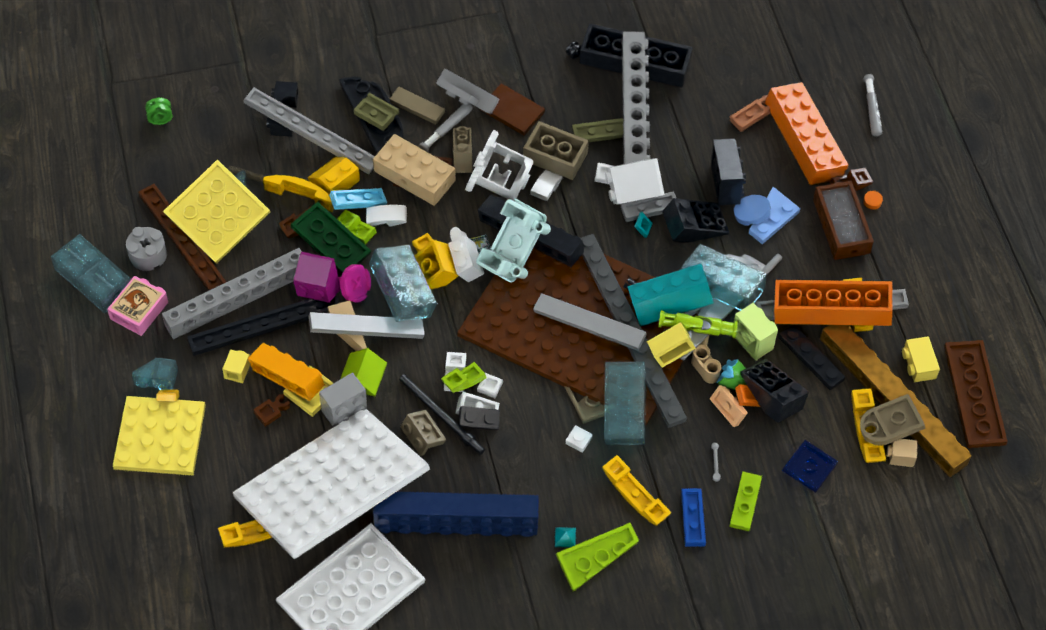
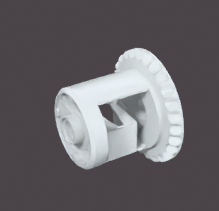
(496, 181)

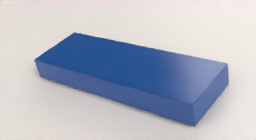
(693, 517)

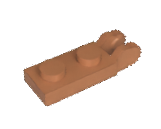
(750, 114)

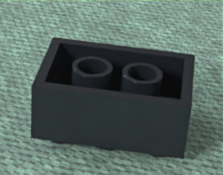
(727, 171)

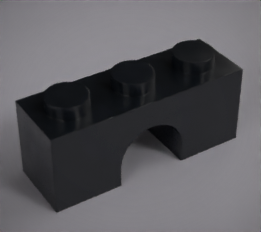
(287, 94)

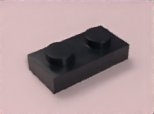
(479, 418)

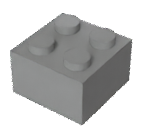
(343, 399)

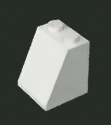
(634, 181)

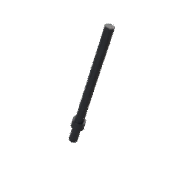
(467, 438)

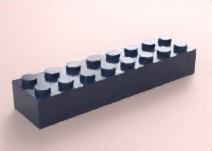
(458, 513)

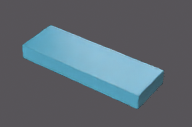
(357, 198)

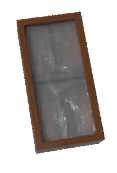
(843, 220)

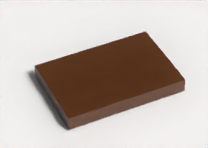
(515, 110)

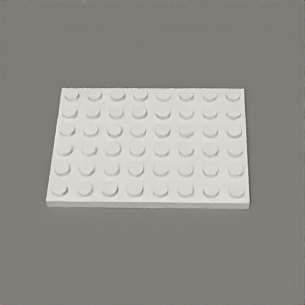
(330, 482)

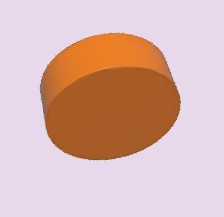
(873, 200)

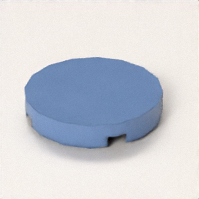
(752, 210)

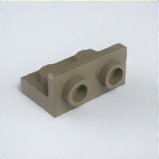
(422, 431)

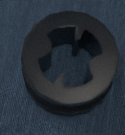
(573, 49)

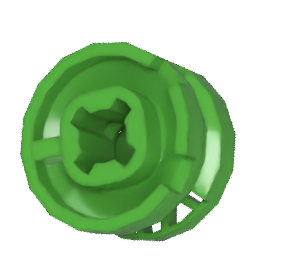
(158, 112)

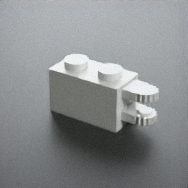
(464, 255)

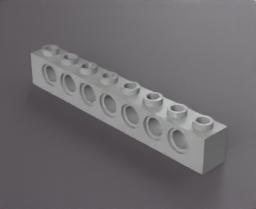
(635, 42)
(231, 295)

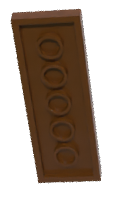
(975, 394)

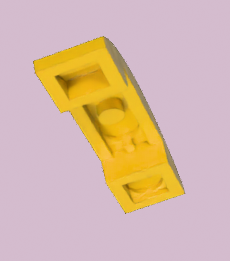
(279, 183)
(862, 402)
(634, 492)
(244, 534)

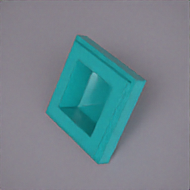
(643, 224)
(565, 537)

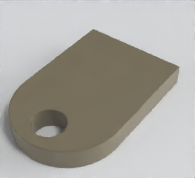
(892, 421)

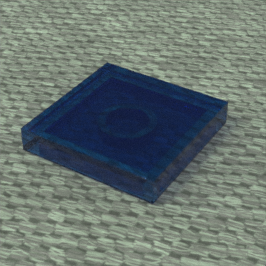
(810, 466)

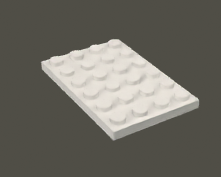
(352, 585)

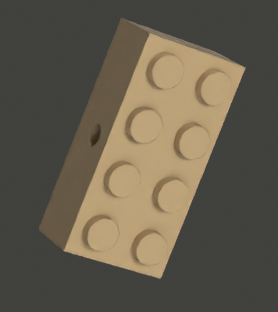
(414, 169)

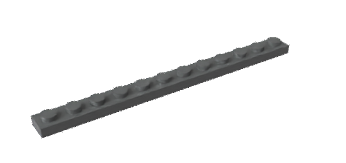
(622, 312)

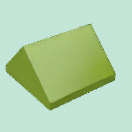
(367, 368)

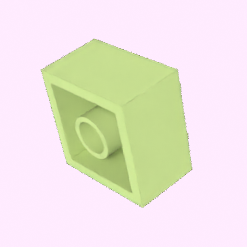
(755, 331)

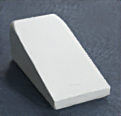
(470, 400)

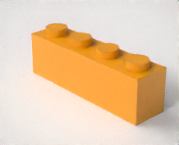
(286, 371)

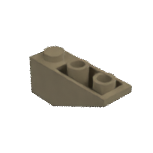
(462, 149)

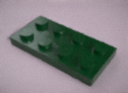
(330, 237)

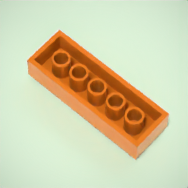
(806, 133)
(833, 302)

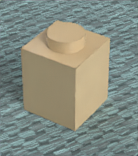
(902, 452)

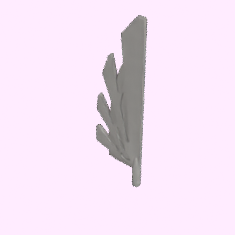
(720, 309)

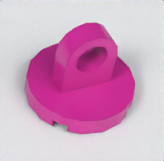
(355, 283)

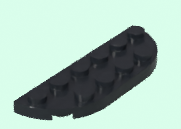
(356, 91)

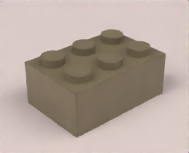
(556, 150)

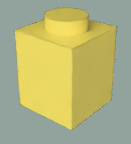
(236, 366)

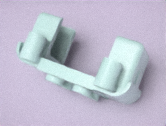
(514, 241)

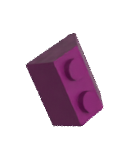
(316, 277)

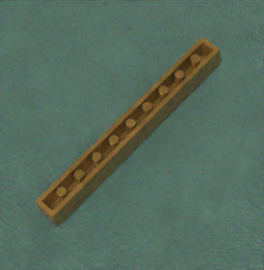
(886, 387)

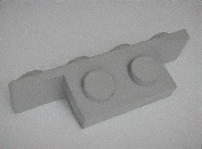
(467, 91)

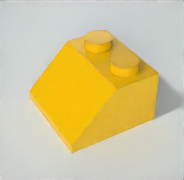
(336, 175)
(436, 264)

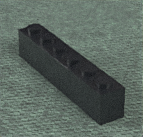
(556, 244)

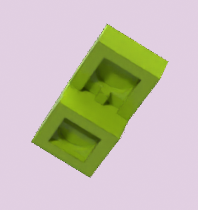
(354, 224)
(464, 379)

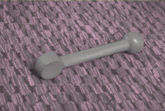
(716, 476)

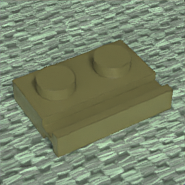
(376, 111)

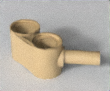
(707, 363)

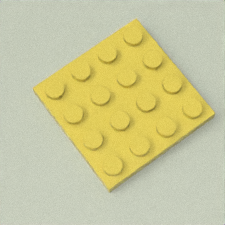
(216, 211)
(159, 436)

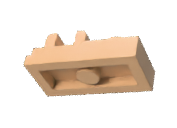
(728, 405)

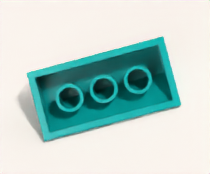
(671, 293)

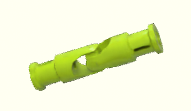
(695, 324)

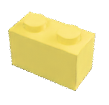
(671, 344)
(920, 359)

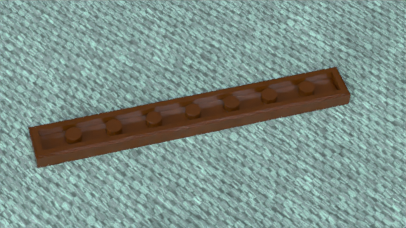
(191, 252)

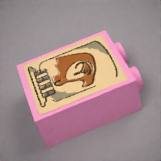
(138, 305)

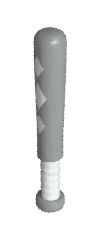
(874, 117)
(454, 119)

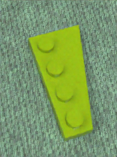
(592, 556)

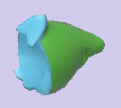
(731, 375)

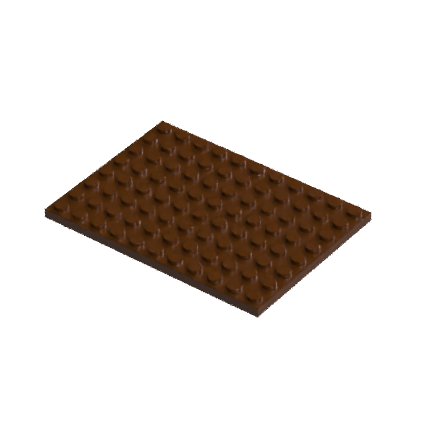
(564, 354)

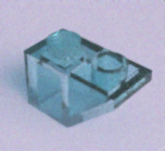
(157, 373)

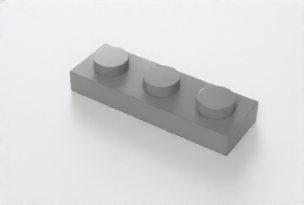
(649, 206)

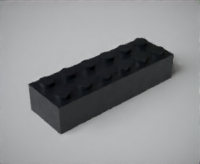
(666, 60)

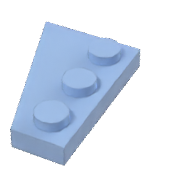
(781, 213)

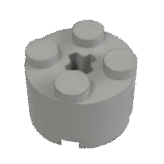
(146, 248)

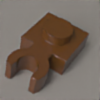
(269, 411)

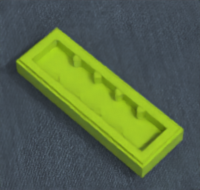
(745, 501)

